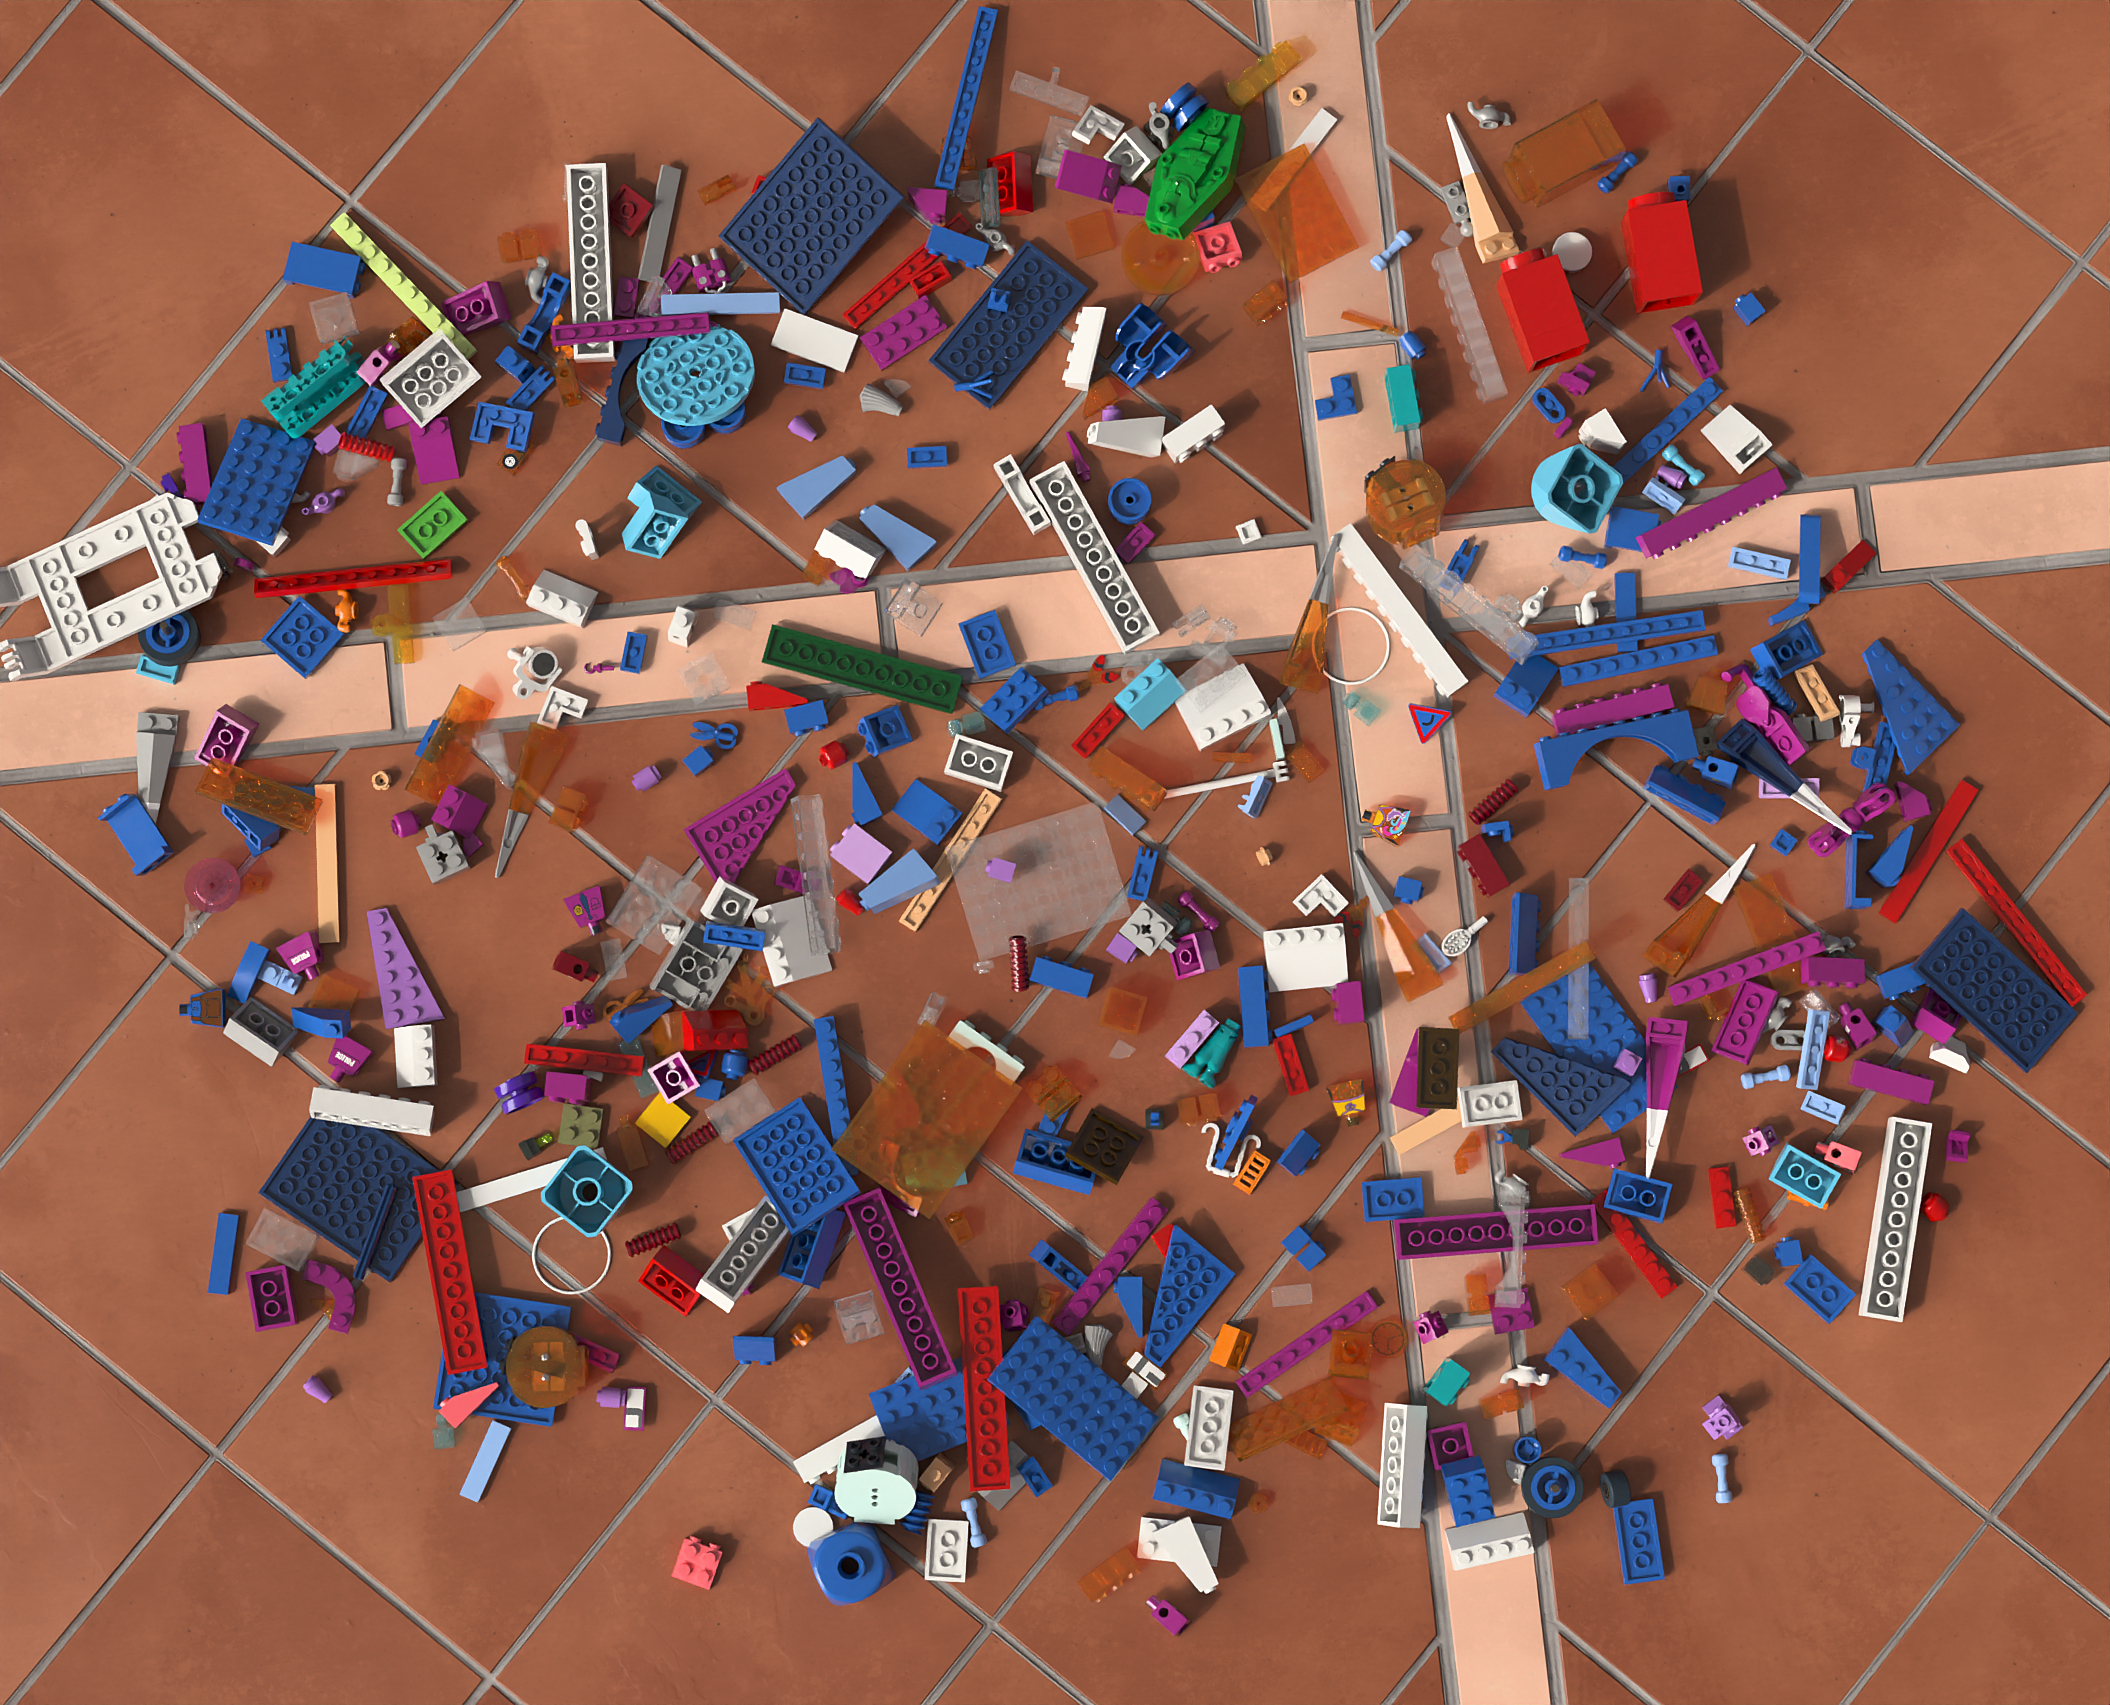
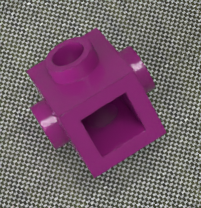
(578, 1015)
(1760, 1140)
(1014, 1315)
(1430, 1326)

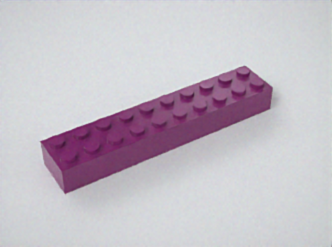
(1492, 1232)
(900, 1289)

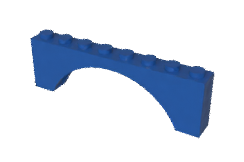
(1667, 732)

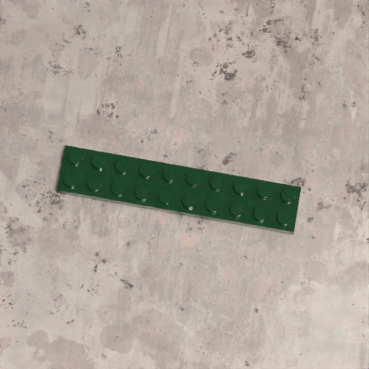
(862, 669)

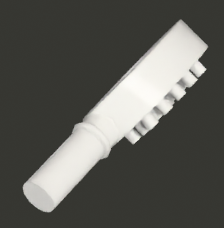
(1460, 939)

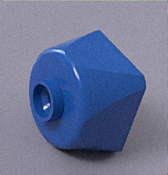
(855, 1541)

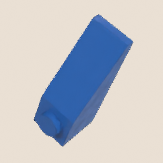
(863, 802)
(256, 830)
(636, 1018)
(322, 1022)
(1058, 1265)
(1130, 1296)

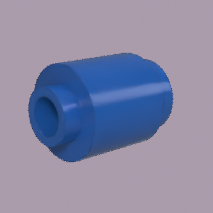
(1413, 345)

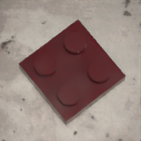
(629, 210)

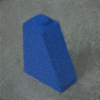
(1893, 1025)

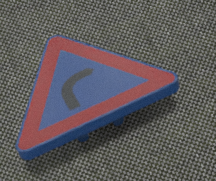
(1427, 720)
(703, 1063)

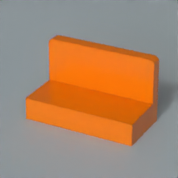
(1230, 1347)

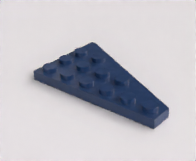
(1564, 1086)

